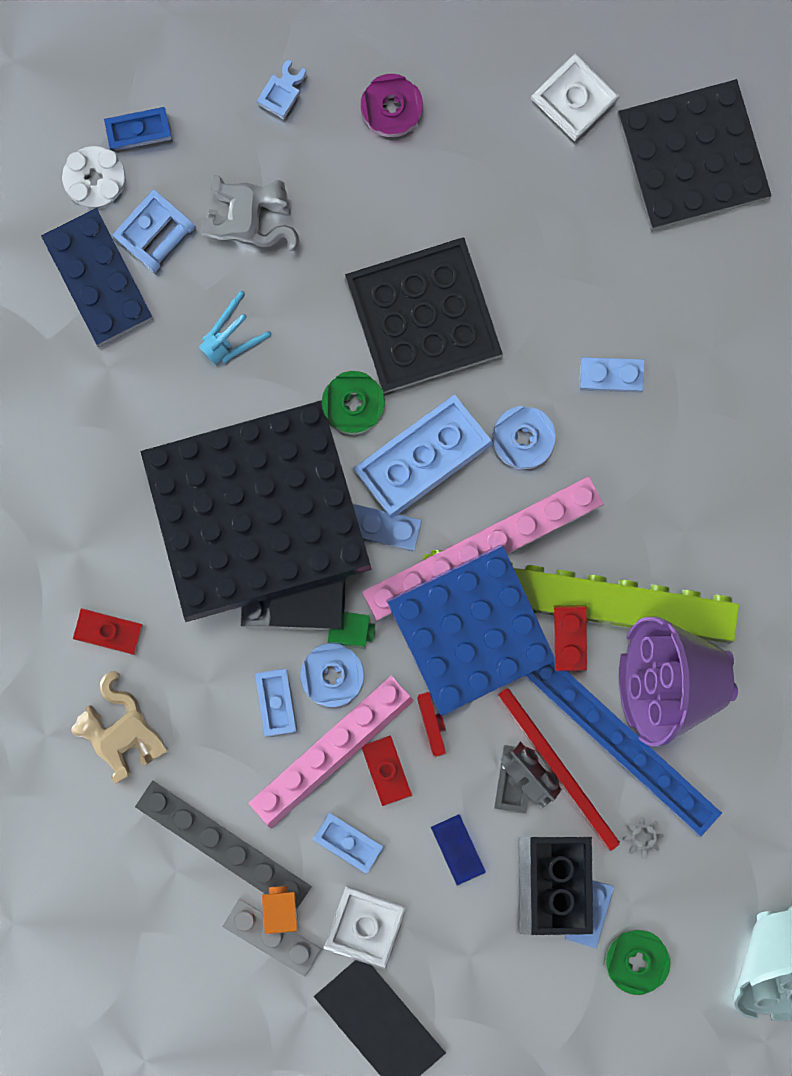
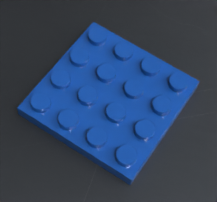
(471, 630)

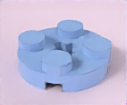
(524, 419)
(346, 686)

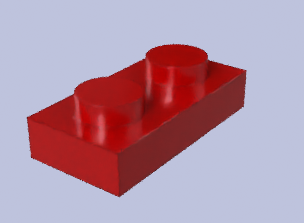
(570, 637)

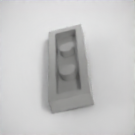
(285, 947)

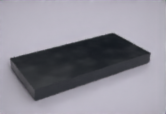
(378, 1022)

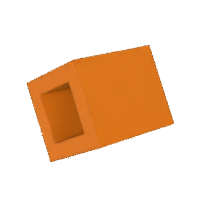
(279, 910)

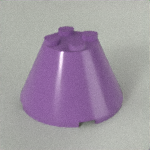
(672, 680)

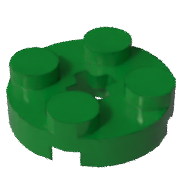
(365, 416)
(628, 946)

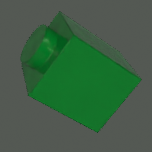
(356, 631)

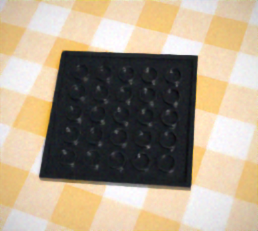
(254, 511)

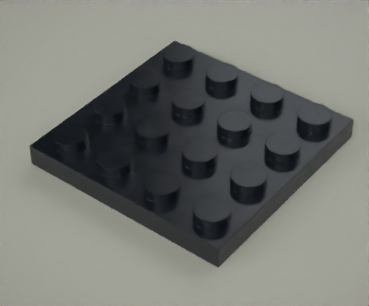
(694, 154)
(423, 315)

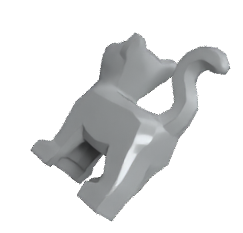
(244, 212)

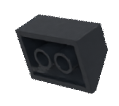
(555, 885)

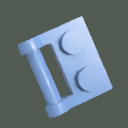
(144, 226)

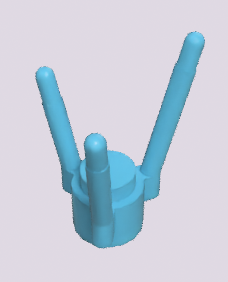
(215, 343)

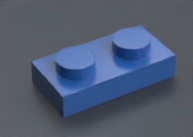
(137, 129)

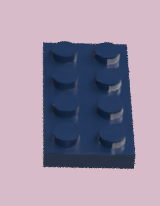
(97, 277)

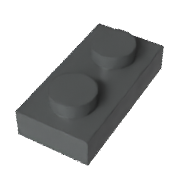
(509, 793)

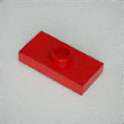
(107, 631)
(433, 724)
(386, 770)

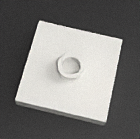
(575, 97)
(365, 928)

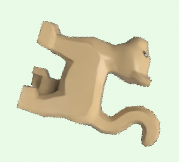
(123, 735)

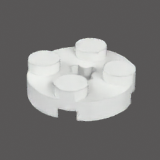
(79, 166)

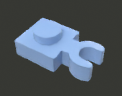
(280, 93)

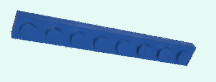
(626, 747)

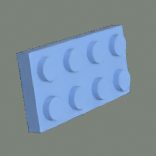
(423, 456)

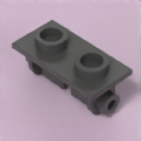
(542, 784)

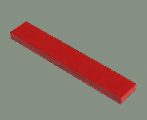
(556, 767)

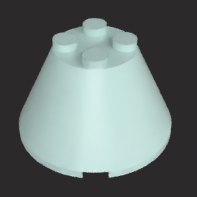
(767, 969)

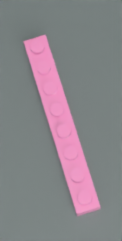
(511, 533)

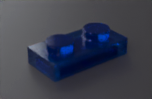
(458, 849)

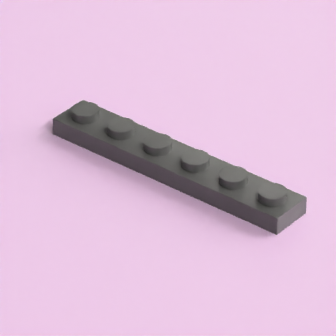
(218, 842)

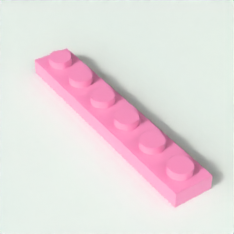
(330, 752)

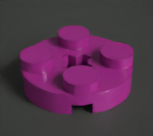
(380, 119)

